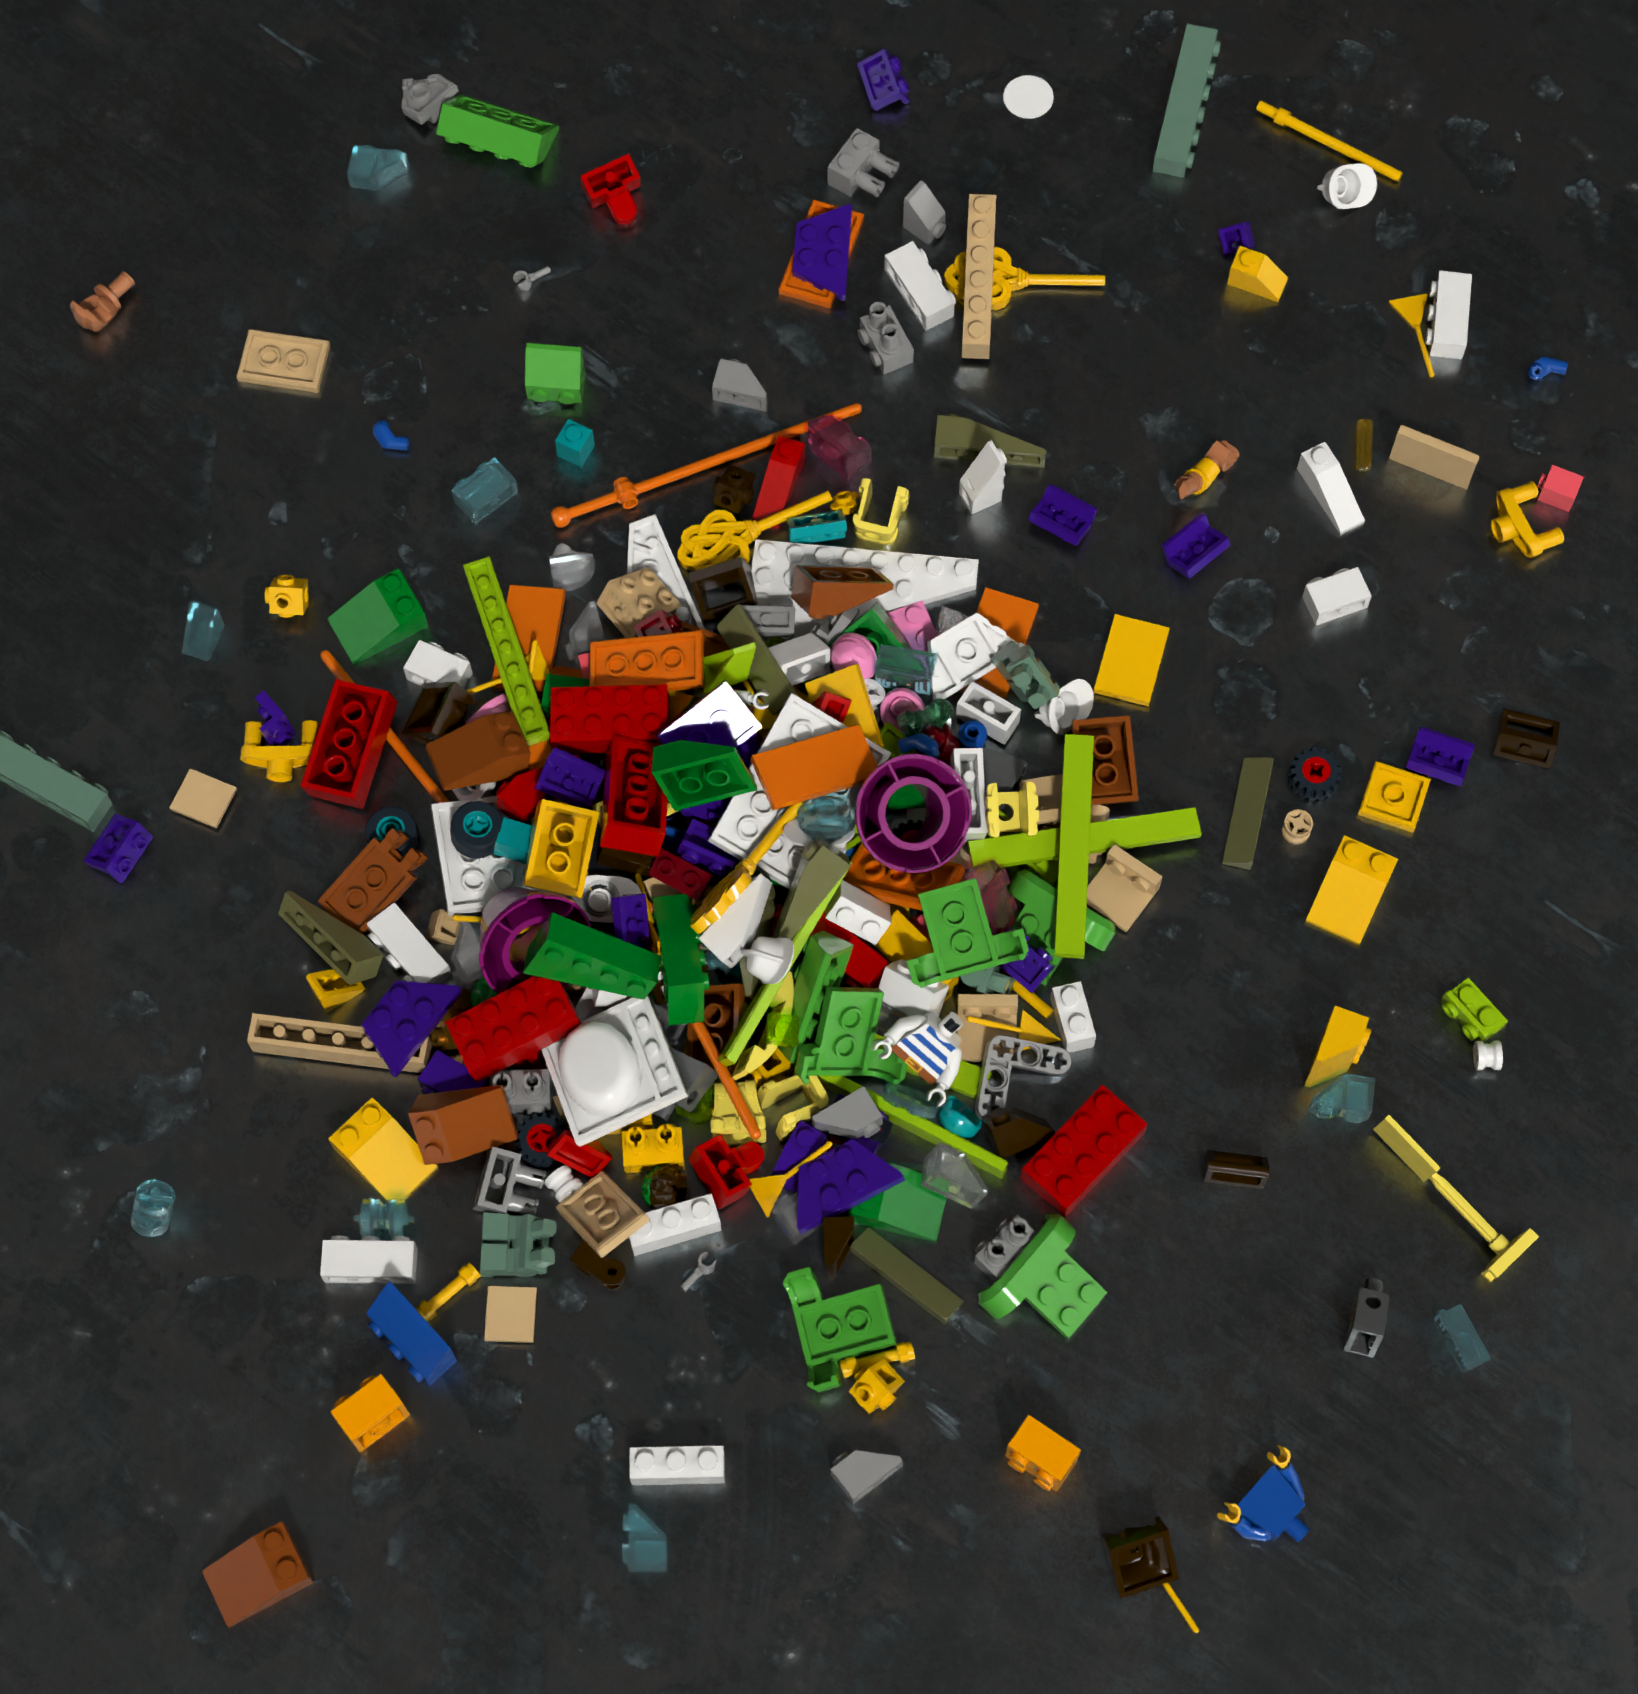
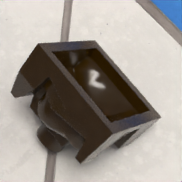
(437, 712)
(1140, 1558)

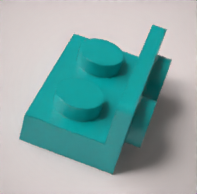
(817, 527)

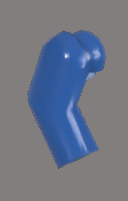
(1546, 365)
(387, 439)
(920, 742)

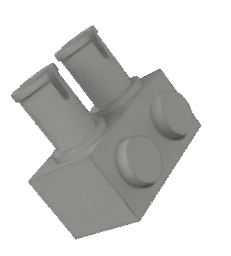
(855, 160)
(885, 338)
(526, 1090)
(497, 1180)
(996, 1255)

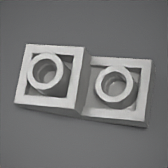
(832, 628)

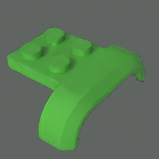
(1039, 916)
(961, 936)
(846, 1037)
(1046, 1280)
(836, 1326)

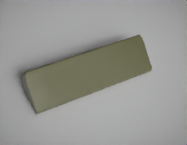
(764, 671)
(1247, 812)
(906, 1275)

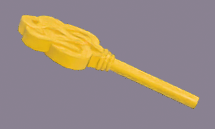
(1016, 277)
(721, 531)
(734, 884)

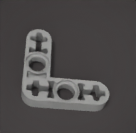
(1004, 1064)

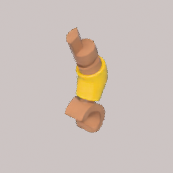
(1203, 473)

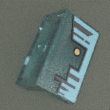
(905, 669)
(1461, 1338)

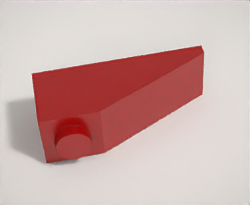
(780, 478)
(520, 797)

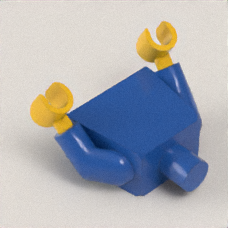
(1270, 1504)

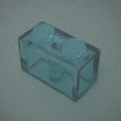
(484, 490)

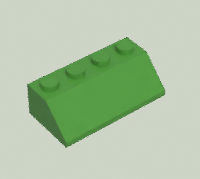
(496, 130)
(822, 967)

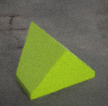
(728, 665)

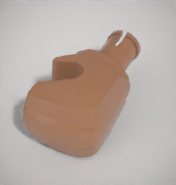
(101, 308)

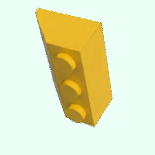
(906, 942)
(1339, 1045)

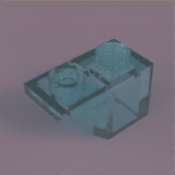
(375, 167)
(1346, 1097)
(646, 1543)

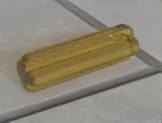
(1364, 445)

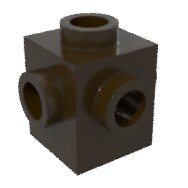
(733, 489)

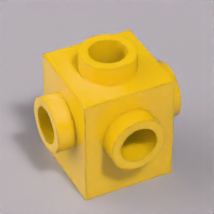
(287, 596)
(774, 1068)
(876, 1386)

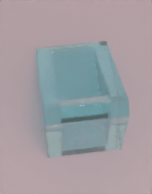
(202, 630)

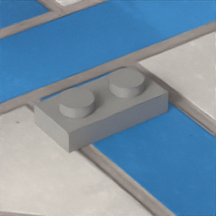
(772, 620)

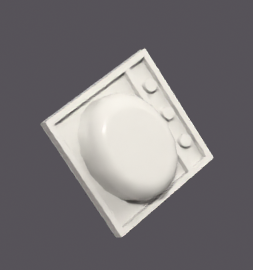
(614, 1070)

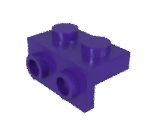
(1063, 515)
(1194, 546)
(1440, 756)
(570, 779)
(697, 849)
(1032, 969)

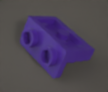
(883, 79)
(276, 726)
(118, 847)
(631, 919)

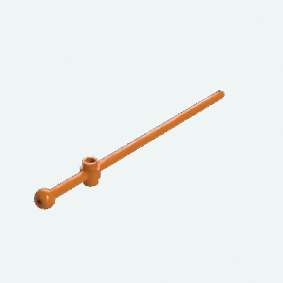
(627, 492)
(392, 738)
(723, 1073)

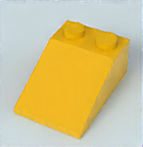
(560, 848)
(1351, 890)
(381, 1152)

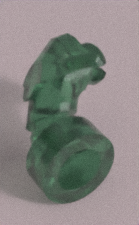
(936, 714)

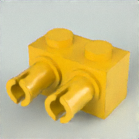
(652, 1148)

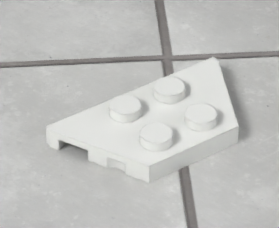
(965, 654)

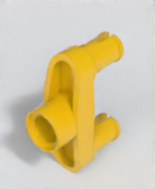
(1514, 525)
(278, 759)

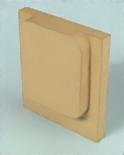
(203, 798)
(510, 1314)

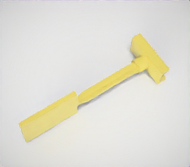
(1426, 1169)

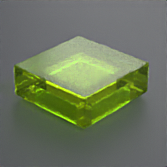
(782, 1029)

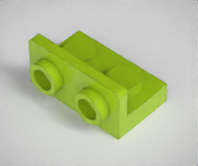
(1473, 1011)

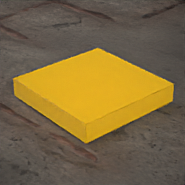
(1394, 796)

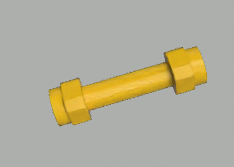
(467, 1275)
(902, 1352)

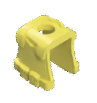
(874, 532)
(1023, 808)
(773, 1092)
(726, 1119)

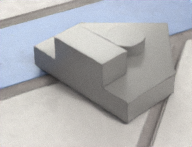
(424, 97)

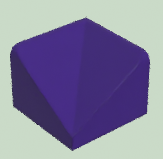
(1236, 236)

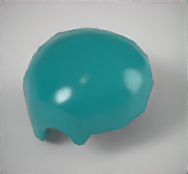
(959, 1118)

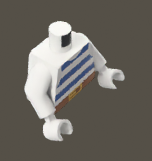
(927, 1047)

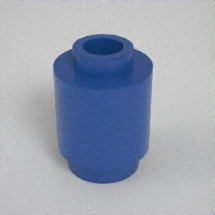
(972, 735)

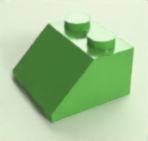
(554, 373)

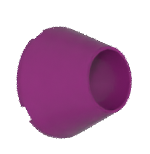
(945, 820)
(504, 918)

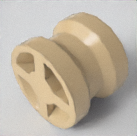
(1299, 820)

